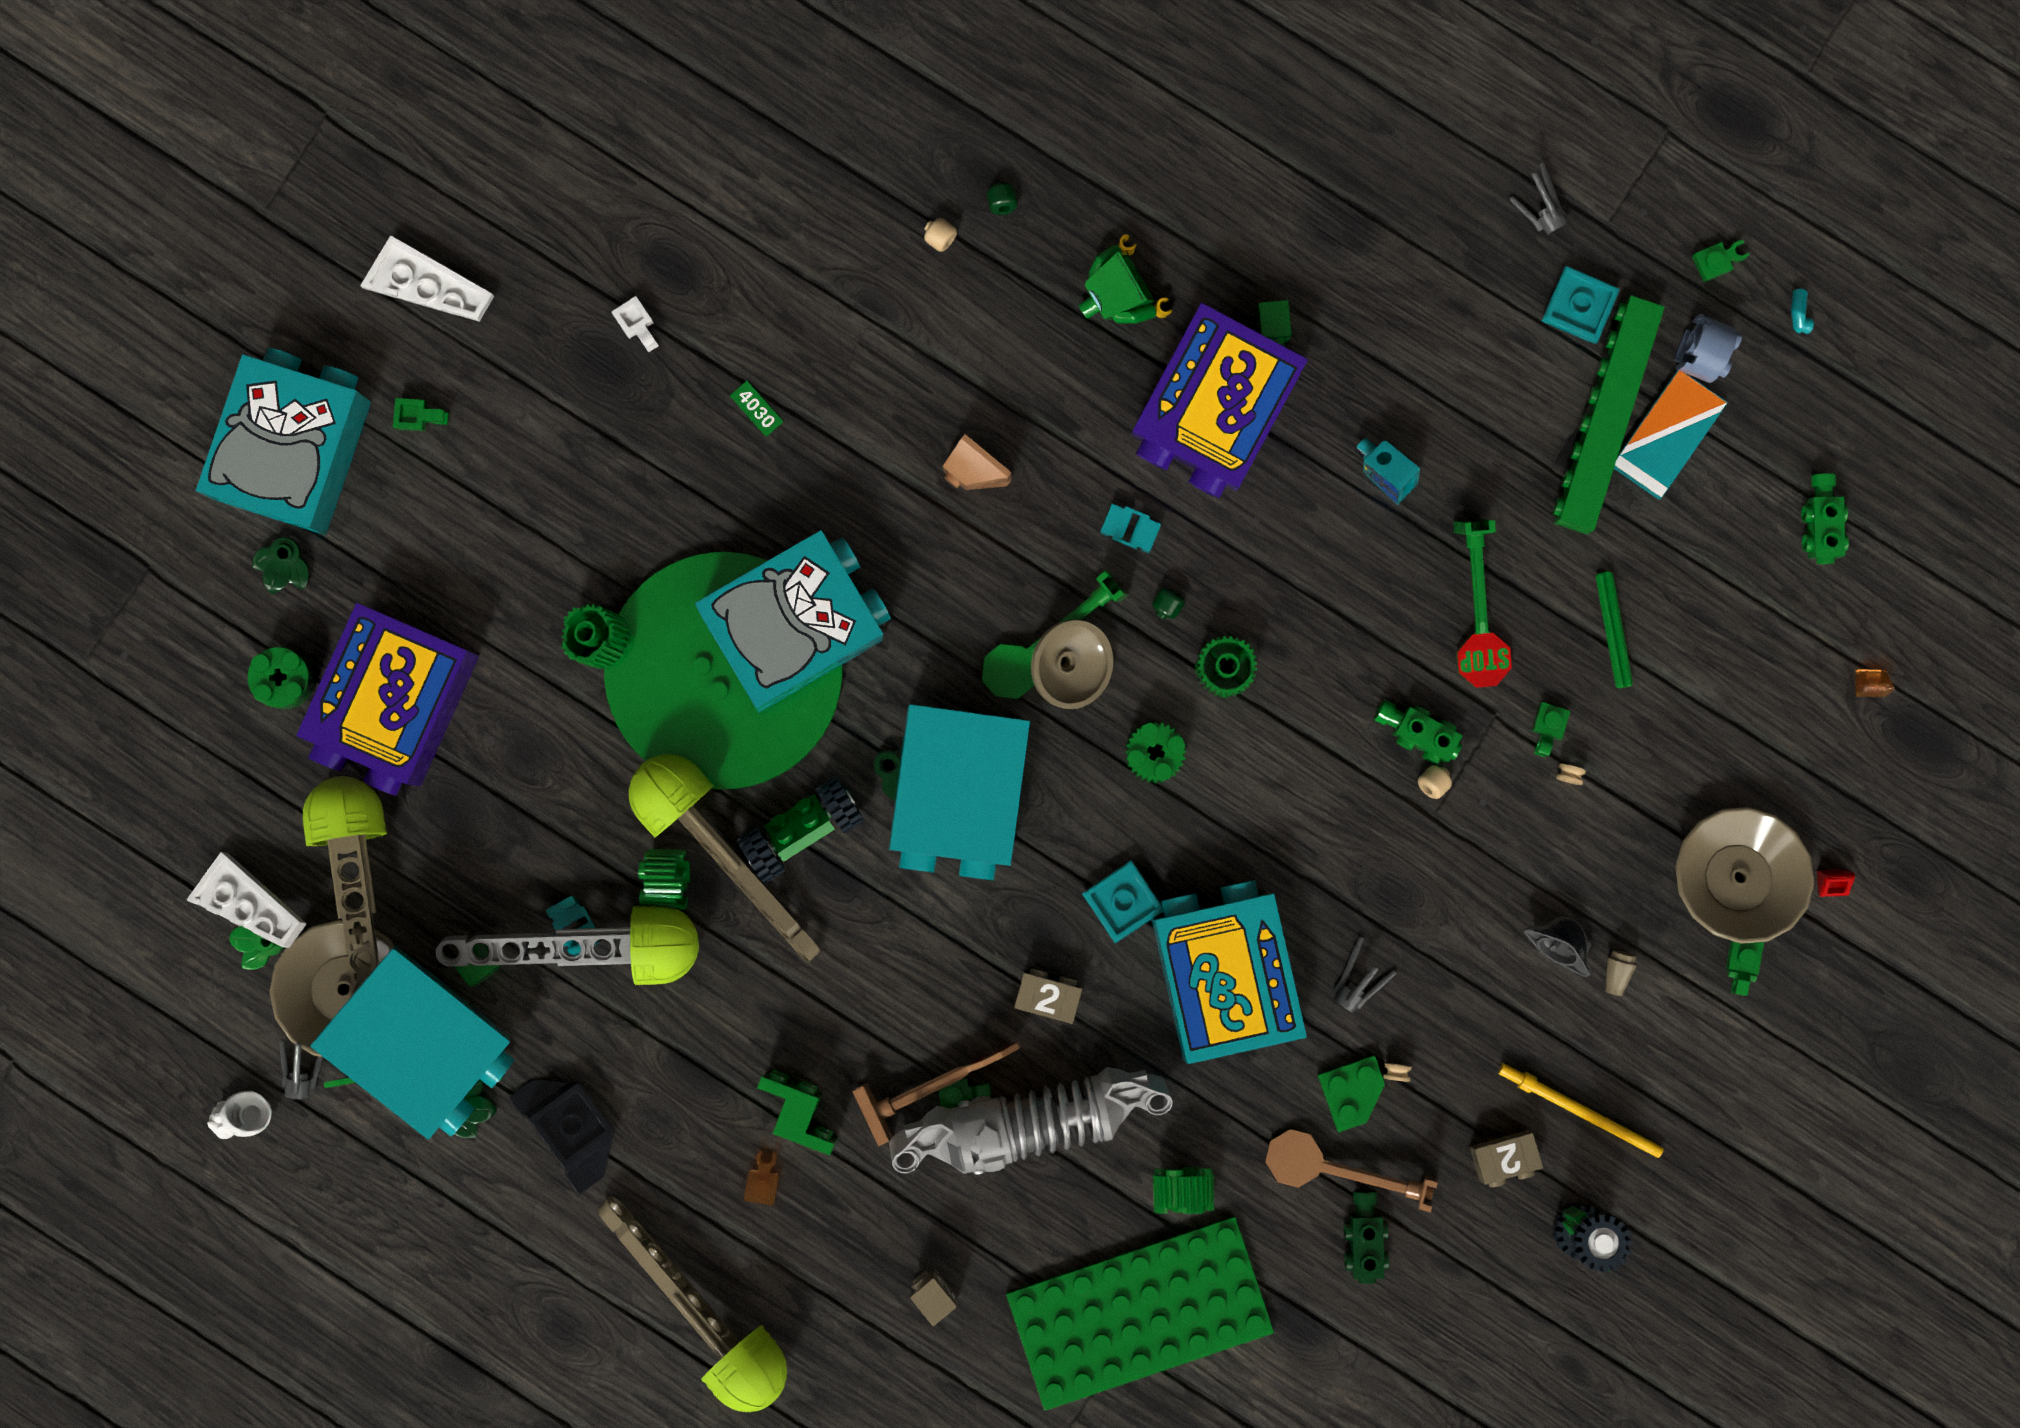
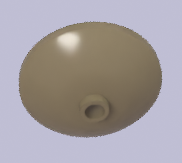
(1085, 669)

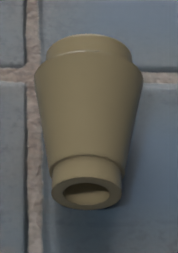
(1619, 971)

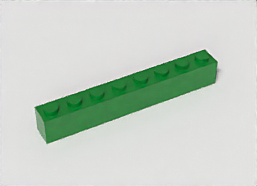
(1608, 415)

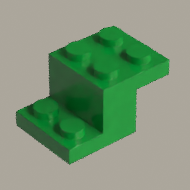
(798, 1112)

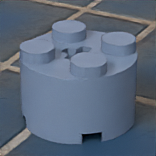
(1707, 349)

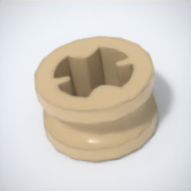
(1571, 774)
(1397, 1072)

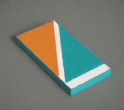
(1669, 434)

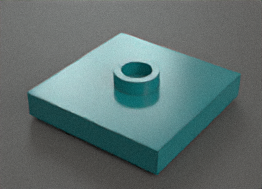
(1580, 304)
(1123, 901)

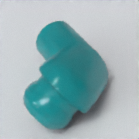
(1798, 312)

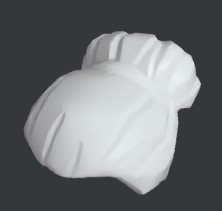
(240, 1115)

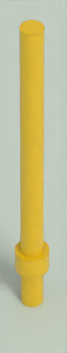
(1528, 1083)

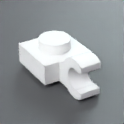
(635, 321)

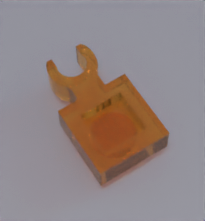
(762, 1184)

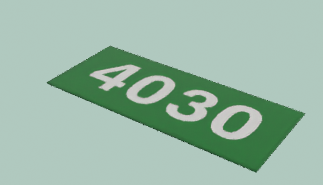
(756, 408)

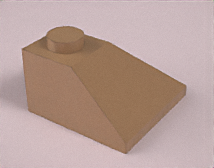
(974, 467)

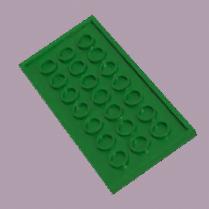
(1139, 1313)

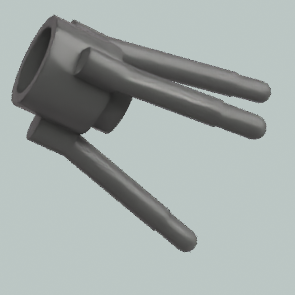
(1553, 215)
(1352, 996)
(297, 1083)

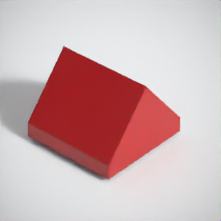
(1835, 882)

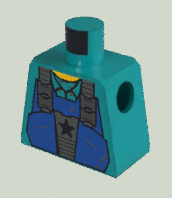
(1394, 478)

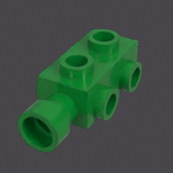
(1821, 525)
(1428, 736)

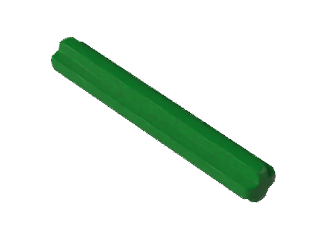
(1614, 629)

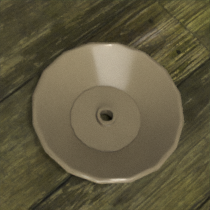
(1773, 868)
(310, 976)

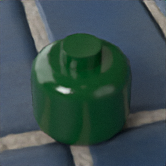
(1002, 198)
(1168, 603)

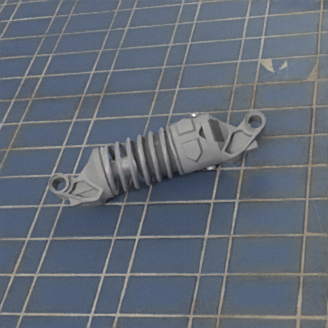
(993, 1131)

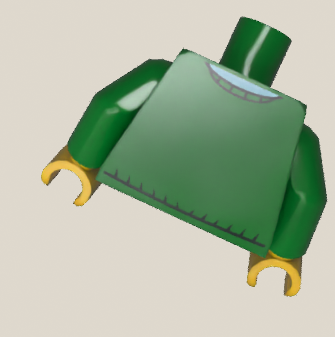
(1119, 289)

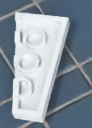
(421, 280)
(245, 901)

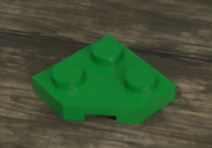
(1352, 1091)

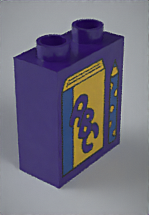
(1217, 401)
(385, 700)

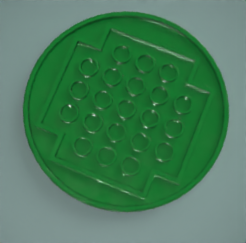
(684, 698)

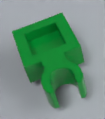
(1717, 261)

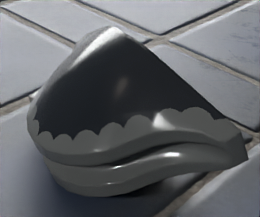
(1562, 942)

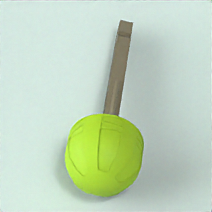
(666, 791)
(344, 815)
(748, 1371)

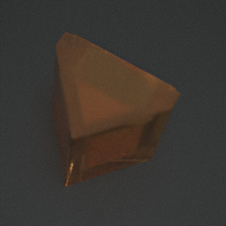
(1873, 683)

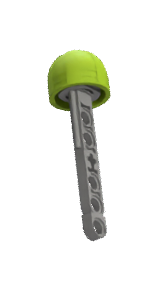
(657, 945)

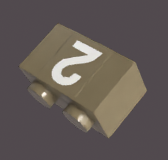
(1047, 996)
(1506, 1158)
(933, 1296)

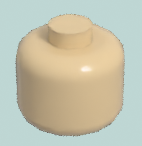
(940, 234)
(1435, 781)

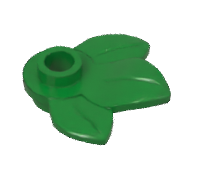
(254, 947)

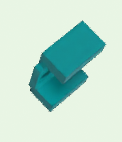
(1117, 523)
(567, 913)

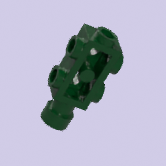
(1366, 1248)

